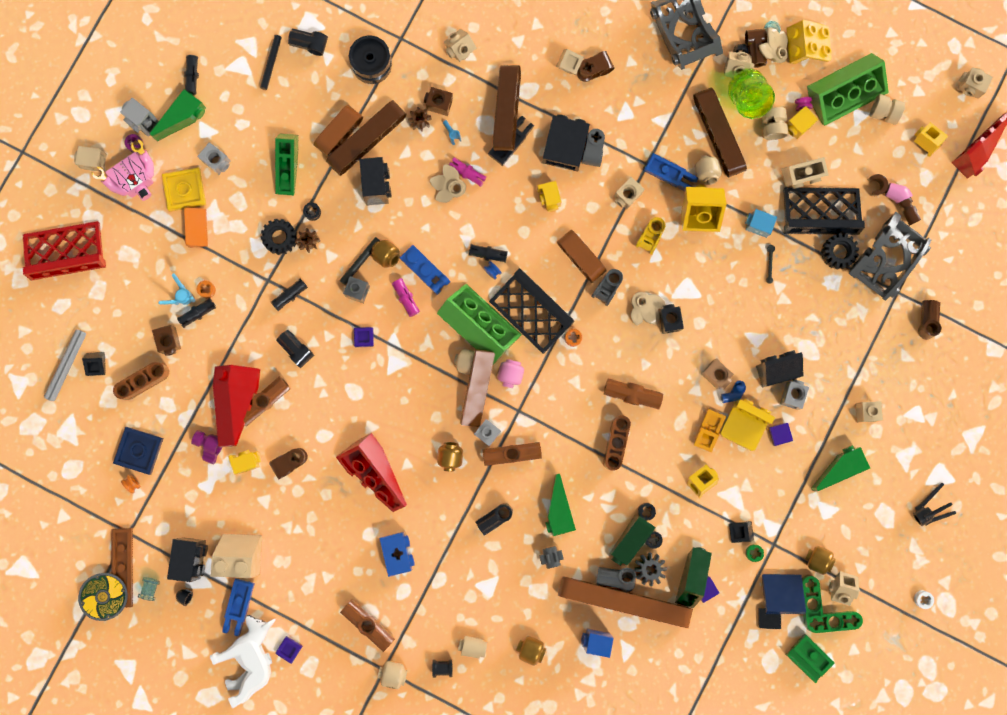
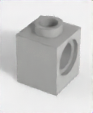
(209, 153)
(788, 400)
(487, 432)

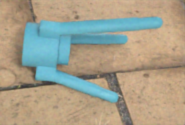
(182, 295)

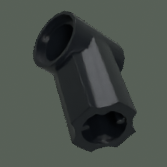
(312, 42)
(298, 352)
(493, 519)

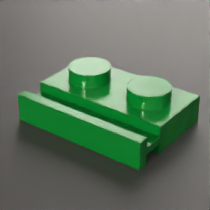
(810, 658)

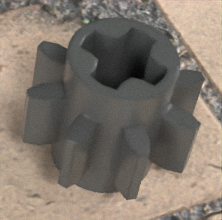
(551, 557)

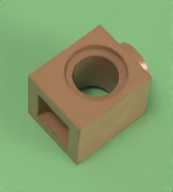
(709, 372)

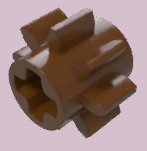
(419, 114)
(312, 243)

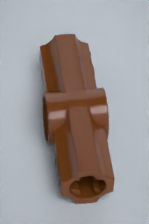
(272, 393)
(633, 394)
(525, 452)
(357, 616)

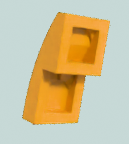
(709, 430)

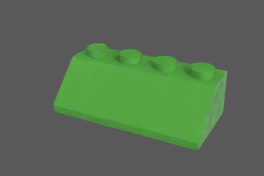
(848, 88)
(478, 322)

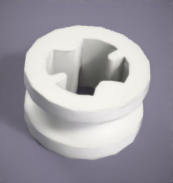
(929, 604)

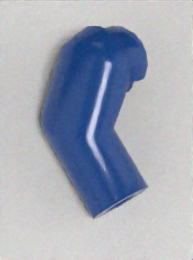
(735, 394)

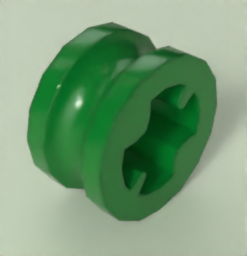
(752, 547)

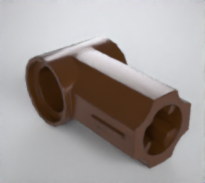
(753, 39)
(930, 317)

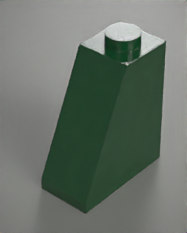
(631, 540)
(694, 577)

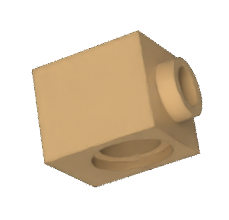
(569, 61)
(90, 158)
(632, 186)
(869, 411)

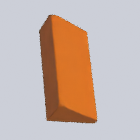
(195, 227)

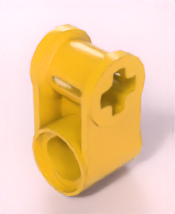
(649, 238)

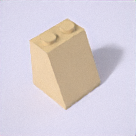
(237, 556)

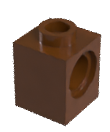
(442, 108)
(159, 336)

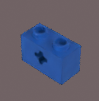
(393, 564)
(597, 642)

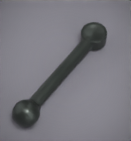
(771, 248)

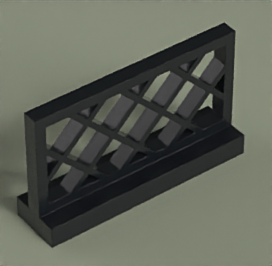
(825, 225)
(540, 296)

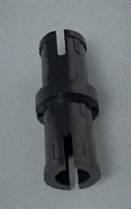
(191, 74)
(488, 253)
(289, 294)
(196, 312)

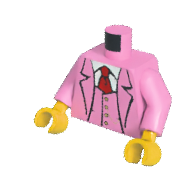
(130, 175)

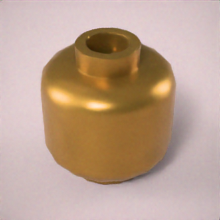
(385, 253)
(450, 456)
(820, 560)
(531, 650)

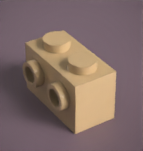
(804, 172)

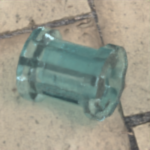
(148, 589)

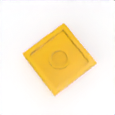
(184, 189)

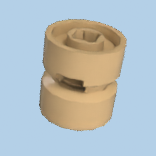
(887, 109)
(774, 124)

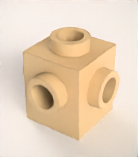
(459, 45)
(737, 62)
(975, 82)
(844, 588)

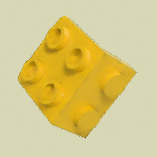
(809, 41)
(746, 424)

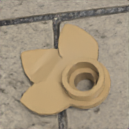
(776, 46)
(445, 184)
(648, 310)

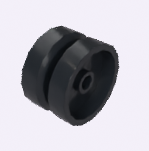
(370, 59)

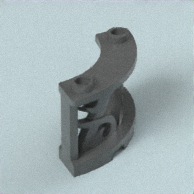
(705, 46)
(898, 230)

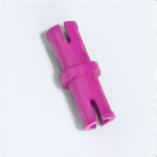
(468, 172)
(405, 297)

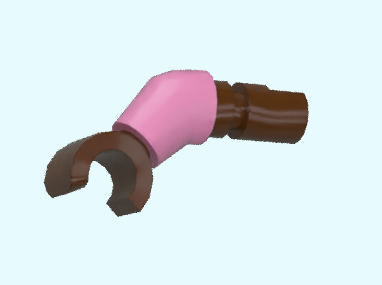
(899, 194)

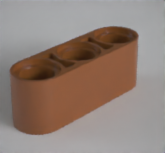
(338, 130)
(581, 256)
(131, 381)
(623, 436)

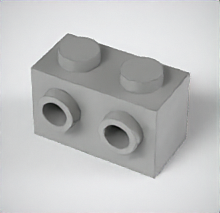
(138, 117)

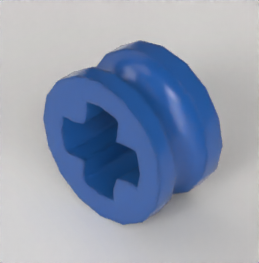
(492, 270)

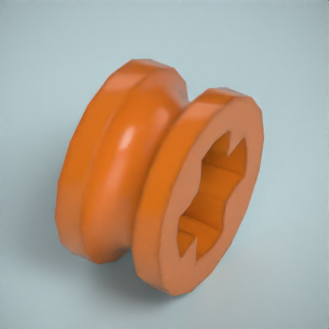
(206, 283)
(577, 333)
(130, 484)

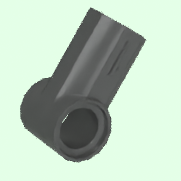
(613, 578)

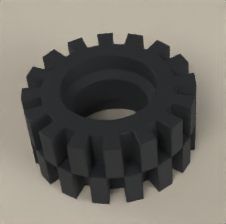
(271, 228)
(850, 246)

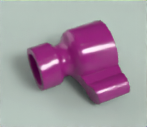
(209, 445)

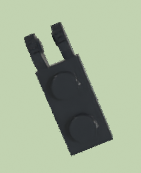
(503, 156)

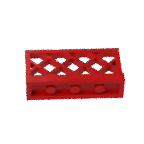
(63, 266)

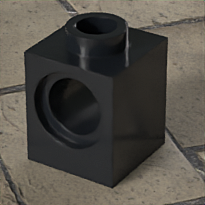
(668, 327)

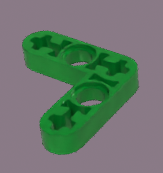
(818, 614)

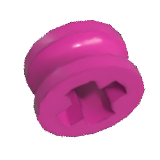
(802, 102)

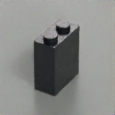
(565, 142)

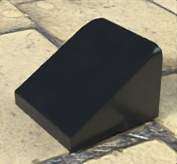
(94, 363)
(741, 532)
(768, 621)

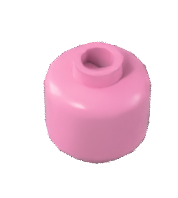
(510, 373)

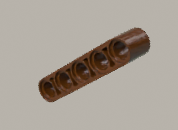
(507, 108)
(719, 132)
(366, 137)

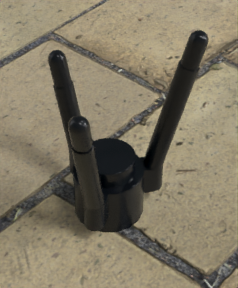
(925, 516)

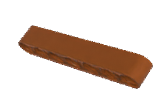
(625, 602)

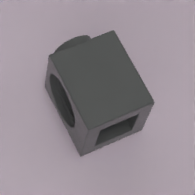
(356, 289)

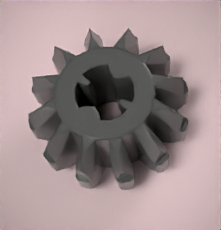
(651, 576)

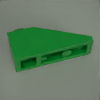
(182, 113)
(286, 163)
(844, 466)
(559, 513)

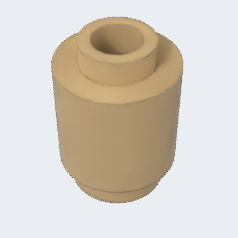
(472, 647)

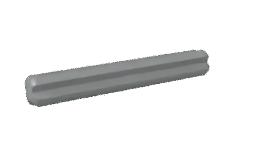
(65, 365)

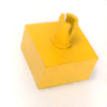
(703, 209)

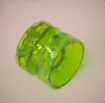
(751, 93)

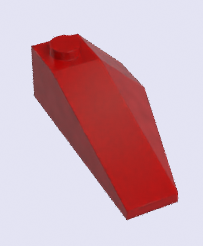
(975, 156)
(232, 397)
(370, 464)

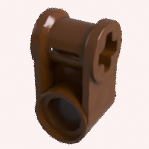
(597, 65)
(286, 464)

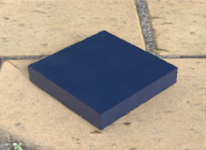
(138, 450)
(783, 594)

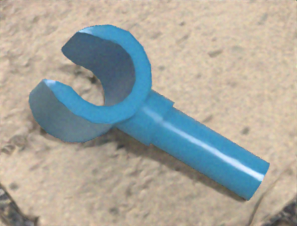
(453, 134)

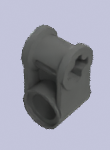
(593, 150)
(607, 287)

